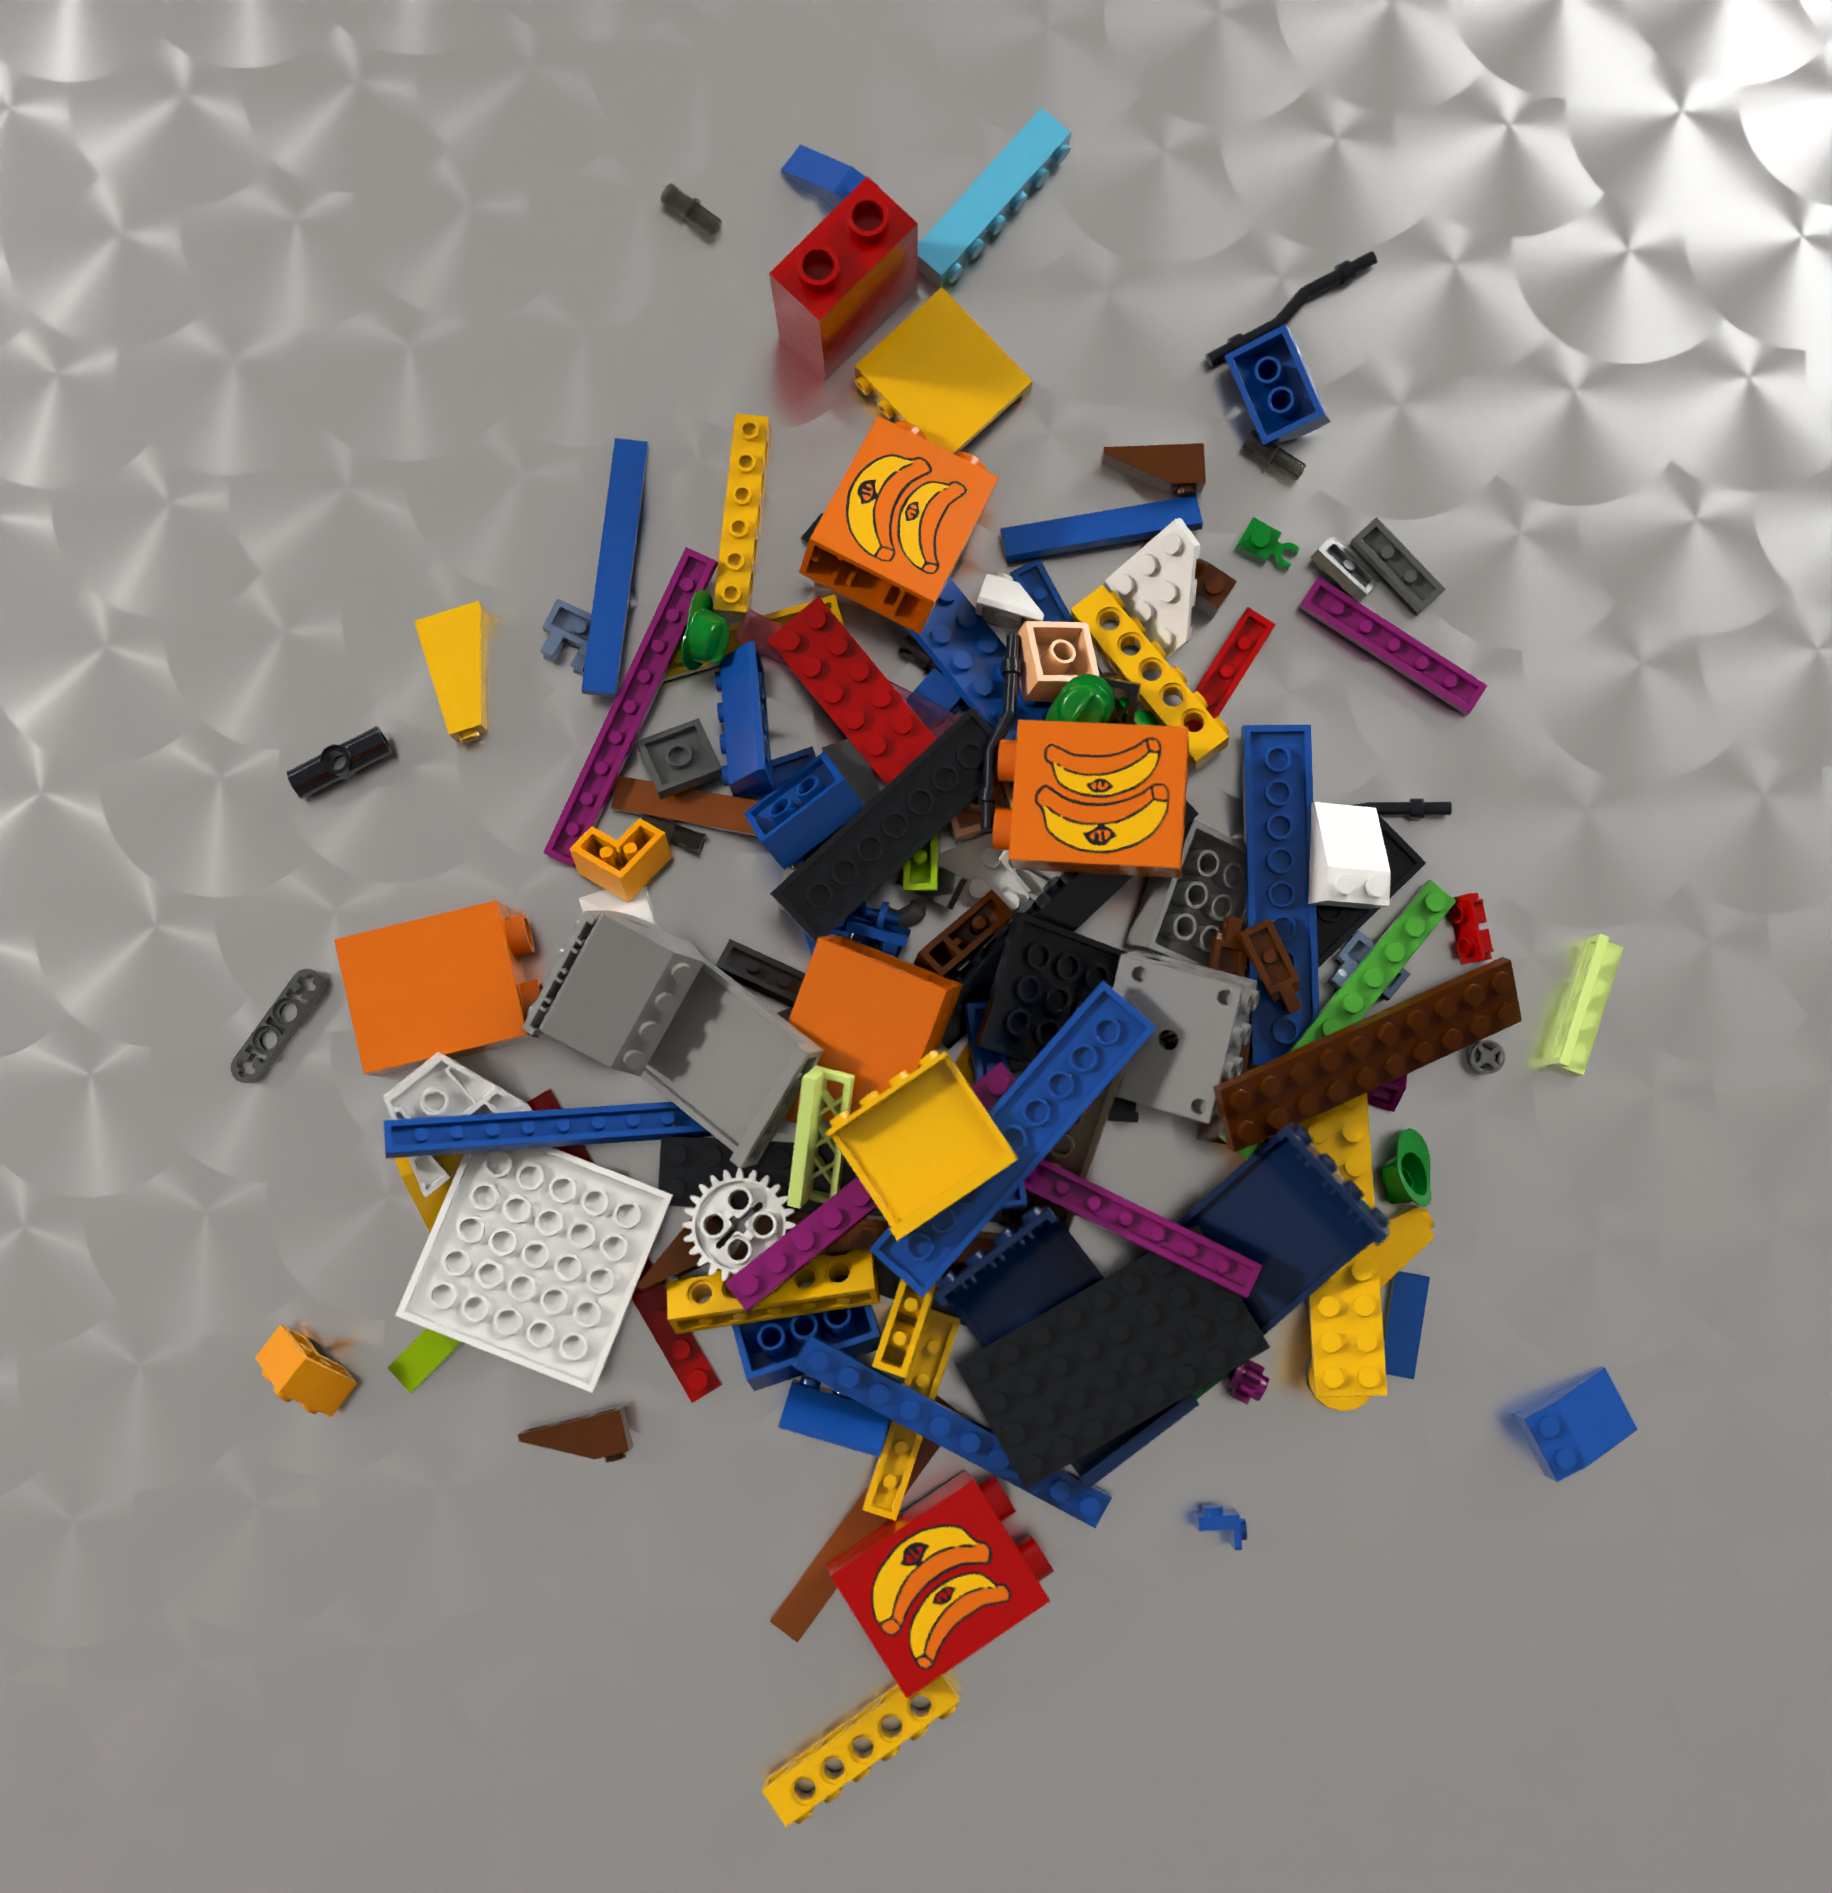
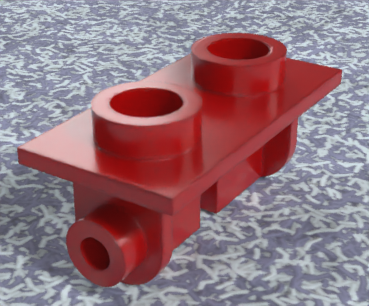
(1472, 943)

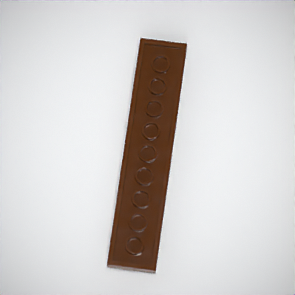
(1367, 1054)

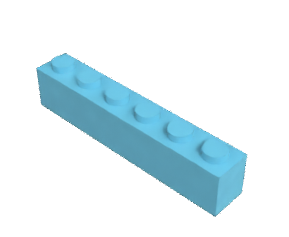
(992, 197)

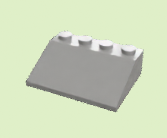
(1184, 913)
(622, 993)

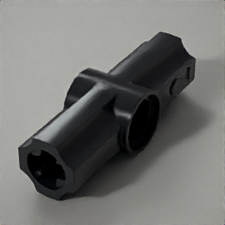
(320, 772)

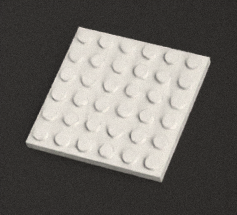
(536, 1259)

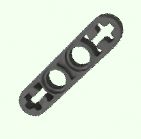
(282, 1029)

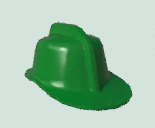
(705, 634)
(1083, 700)
(1408, 1173)

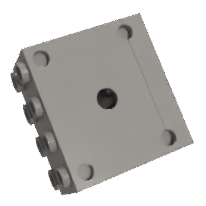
(1197, 1036)

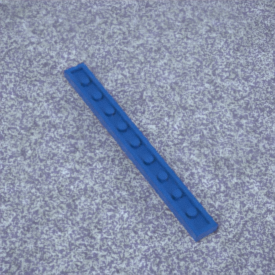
(537, 1129)
(942, 1426)

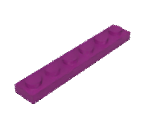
(1393, 646)

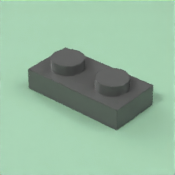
(1345, 569)

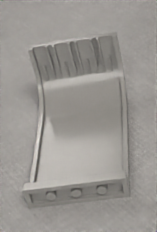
(721, 1057)

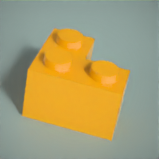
(624, 863)
(303, 1373)

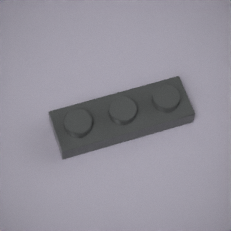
(1397, 565)
(761, 972)

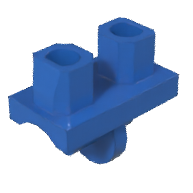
(892, 936)

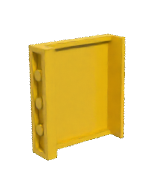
(942, 374)
(921, 1143)

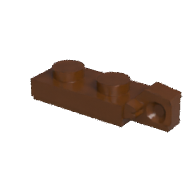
(1227, 950)
(1272, 964)

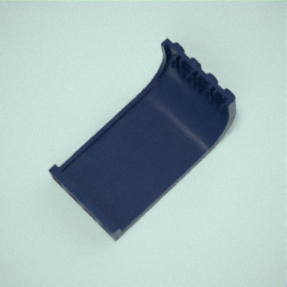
(1292, 1218)
(1024, 1278)

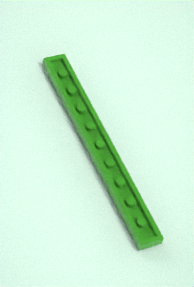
(1376, 969)

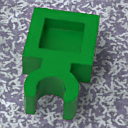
(1262, 542)

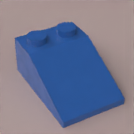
(1575, 1424)

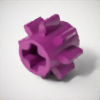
(1247, 1382)

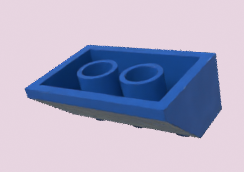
(1277, 387)
(804, 811)
(833, 1417)

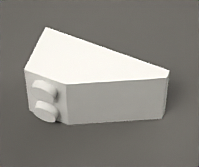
(1347, 858)

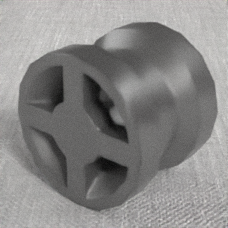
(1491, 1054)

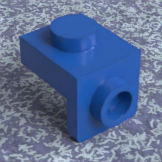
(1215, 1518)

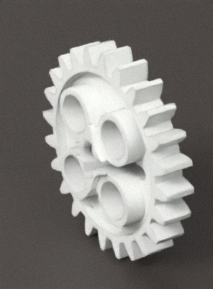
(717, 1202)

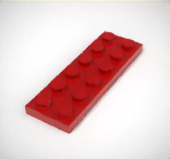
(851, 690)

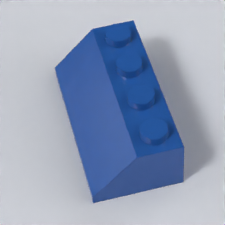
(745, 722)
(772, 1345)

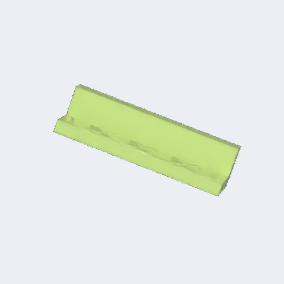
(1585, 1005)
(808, 1136)

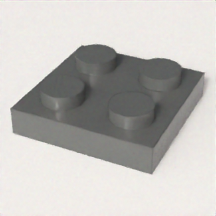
(679, 758)

